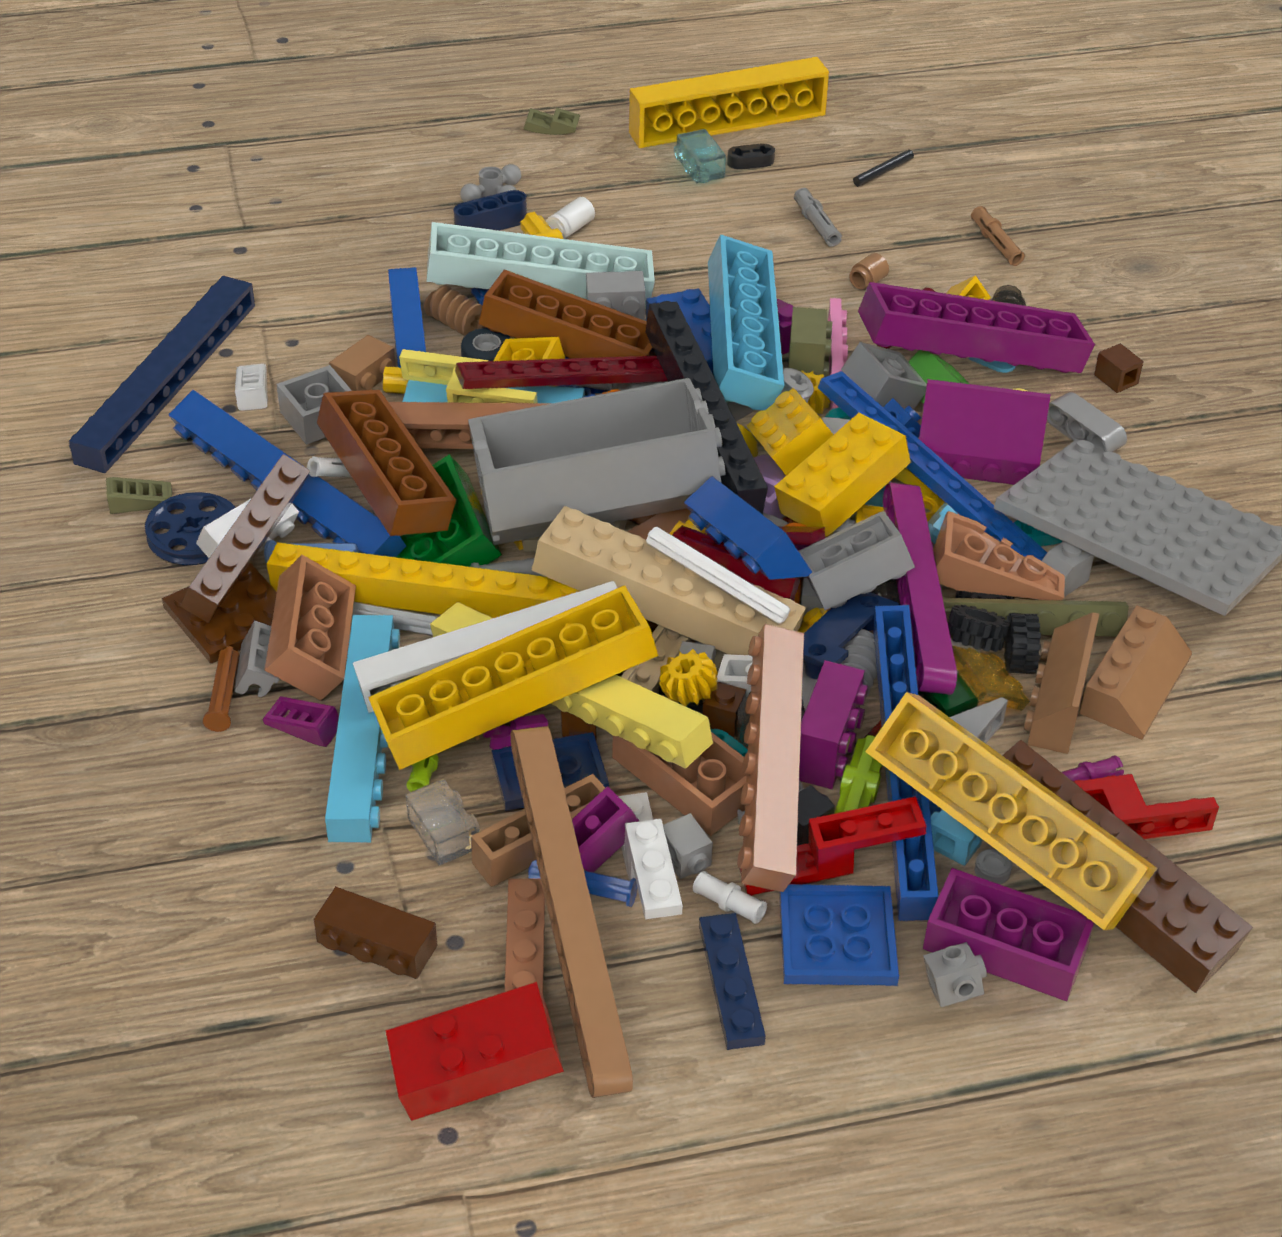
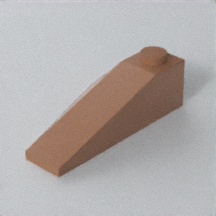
(981, 564)

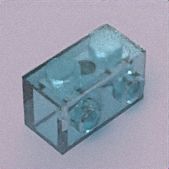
(700, 156)

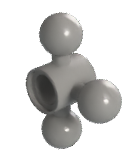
(491, 182)

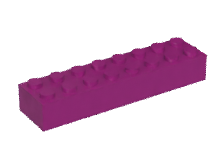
(975, 328)

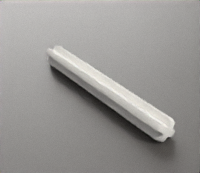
(718, 575)

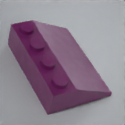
(985, 429)

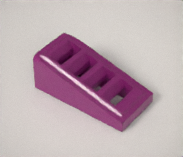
(318, 732)

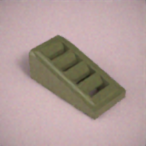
(135, 494)

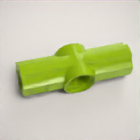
(859, 779)

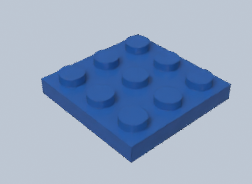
(838, 935)

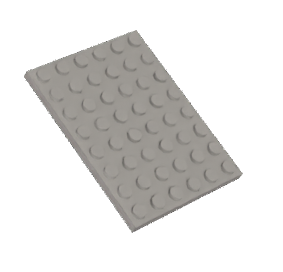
(1147, 525)

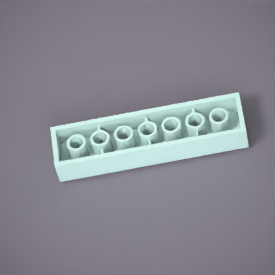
(478, 257)

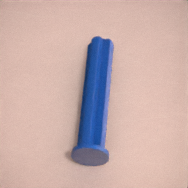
(601, 885)

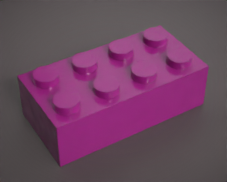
(1012, 933)

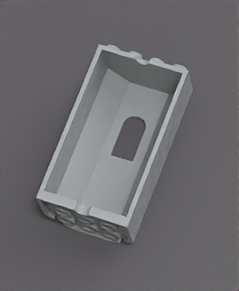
(596, 454)

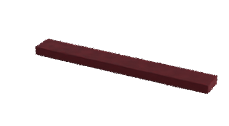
(559, 372)

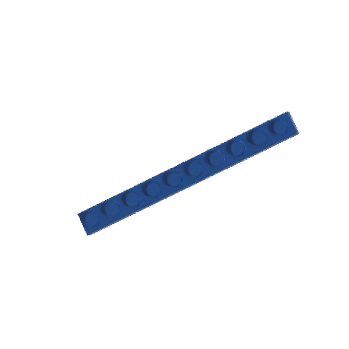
(931, 468)

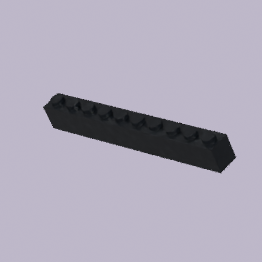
(683, 359)

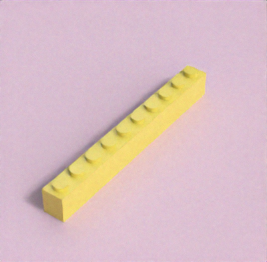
(619, 706)

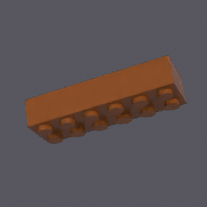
(583, 327)
(385, 462)

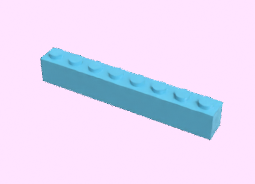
(359, 741)

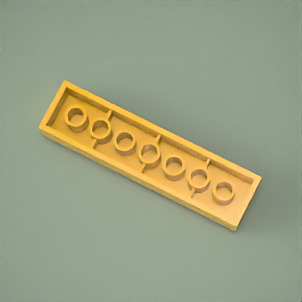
(728, 101)
(513, 676)
(1011, 811)

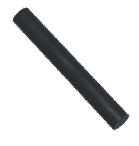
(883, 167)

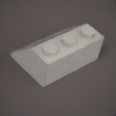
(856, 560)

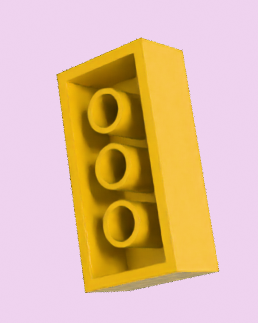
(843, 474)

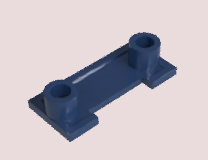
(837, 628)

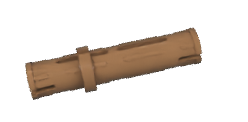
(992, 229)

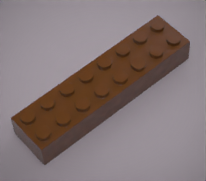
(1173, 913)

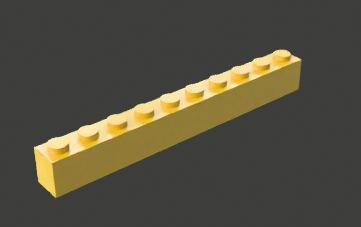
(423, 584)

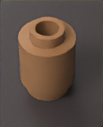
(870, 269)

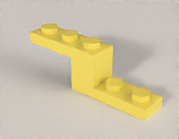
(441, 370)

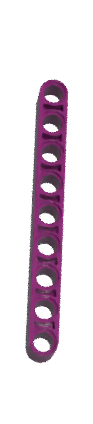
(922, 592)

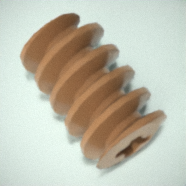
(453, 309)

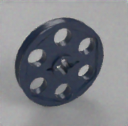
(183, 527)

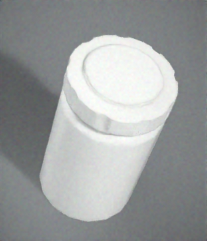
(572, 216)

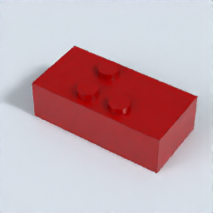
(473, 1051)

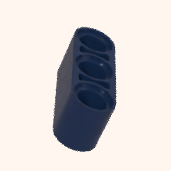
(492, 212)

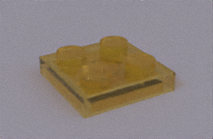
(988, 677)

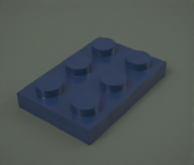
(576, 757)

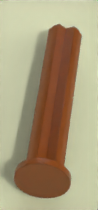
(218, 717)

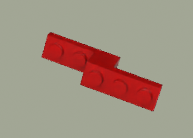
(1125, 801)
(839, 834)

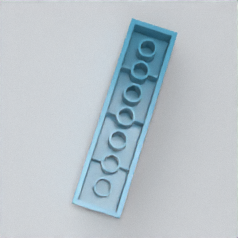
(745, 323)

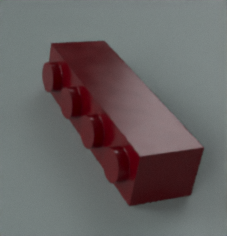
(704, 544)

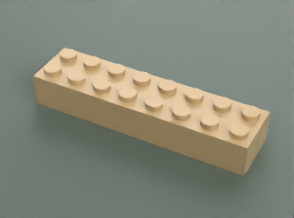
(593, 552)

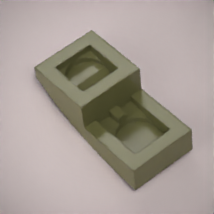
(560, 123)

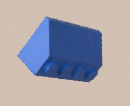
(745, 532)

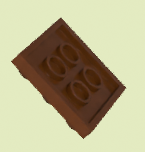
(248, 602)

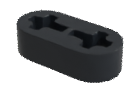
(751, 156)

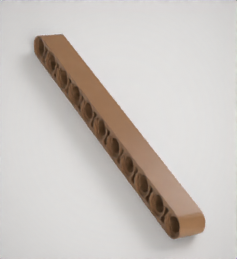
(571, 914)

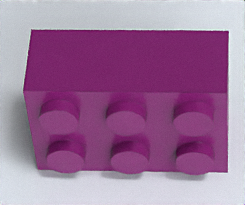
(831, 723)

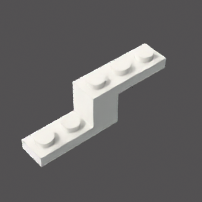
(650, 861)

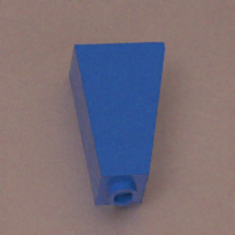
(406, 310)

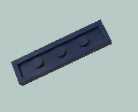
(731, 981)

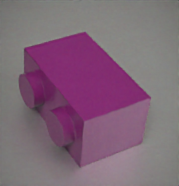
(601, 828)

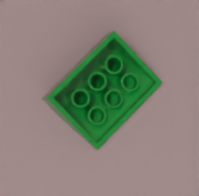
(468, 533)

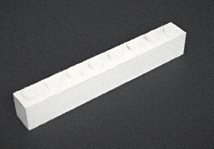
(404, 663)

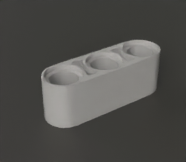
(1083, 421)

